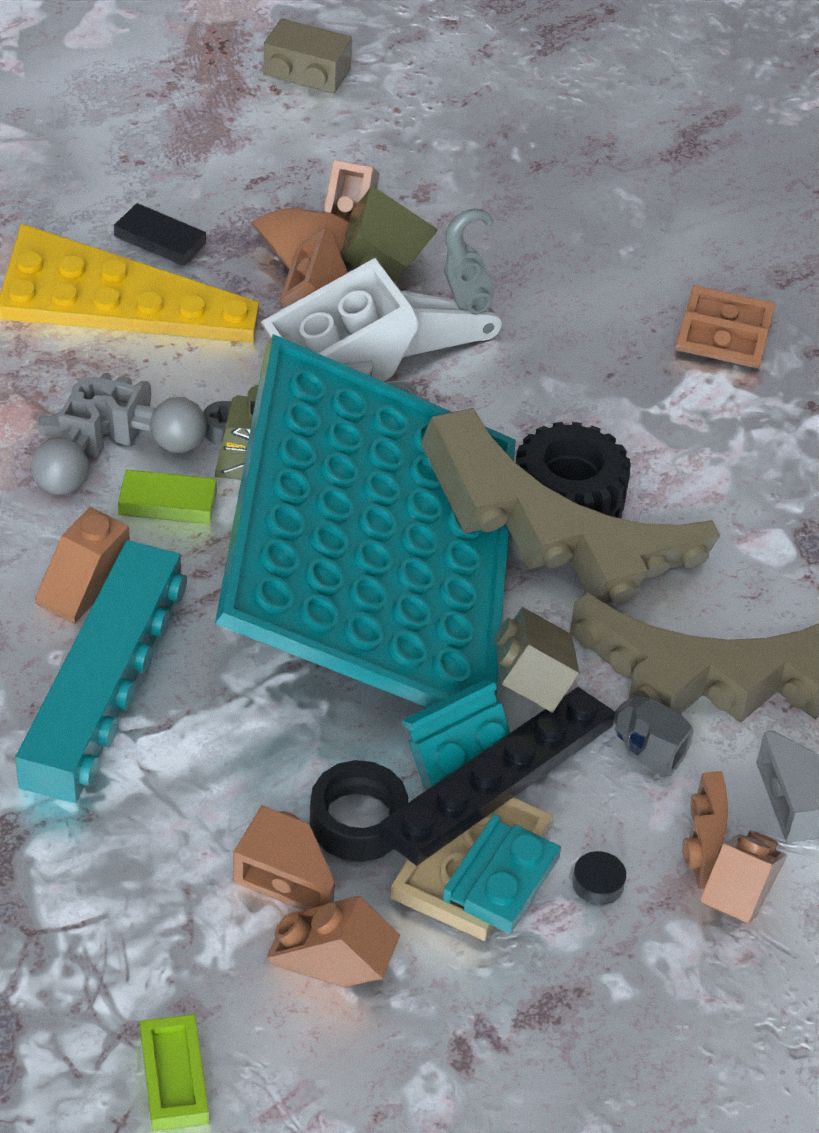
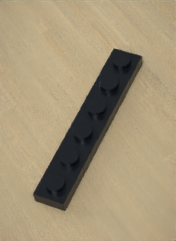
(495, 776)

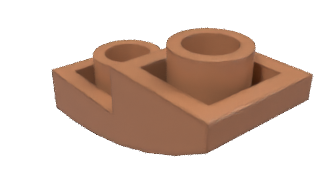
(709, 825)

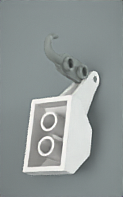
(371, 319)

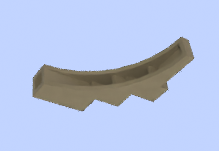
(548, 528)
(683, 667)

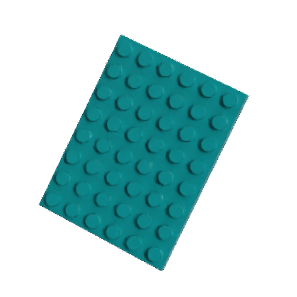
(351, 540)

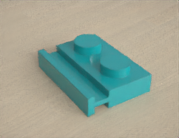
(455, 731)
(502, 874)

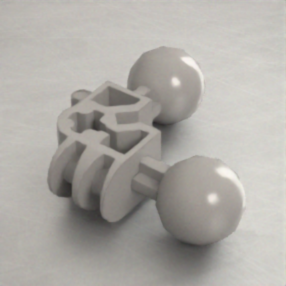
(115, 409)

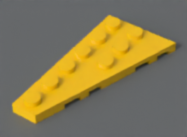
(88, 287)

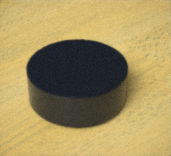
(599, 877)

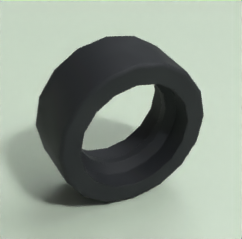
(349, 779)

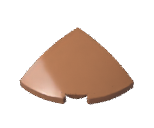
(290, 227)

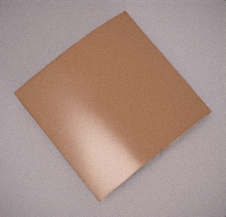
(725, 326)

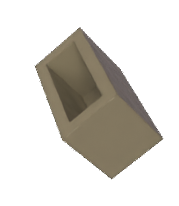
(307, 55)
(536, 658)

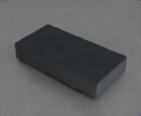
(160, 234)

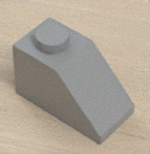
(792, 785)

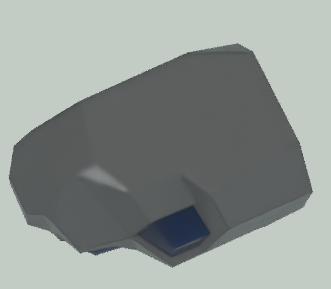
(653, 733)

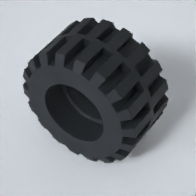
(578, 465)

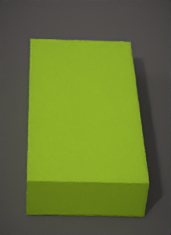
(167, 496)
(173, 1072)

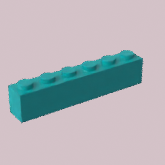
(100, 673)

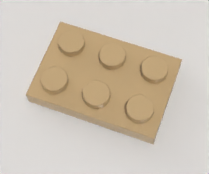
(423, 885)

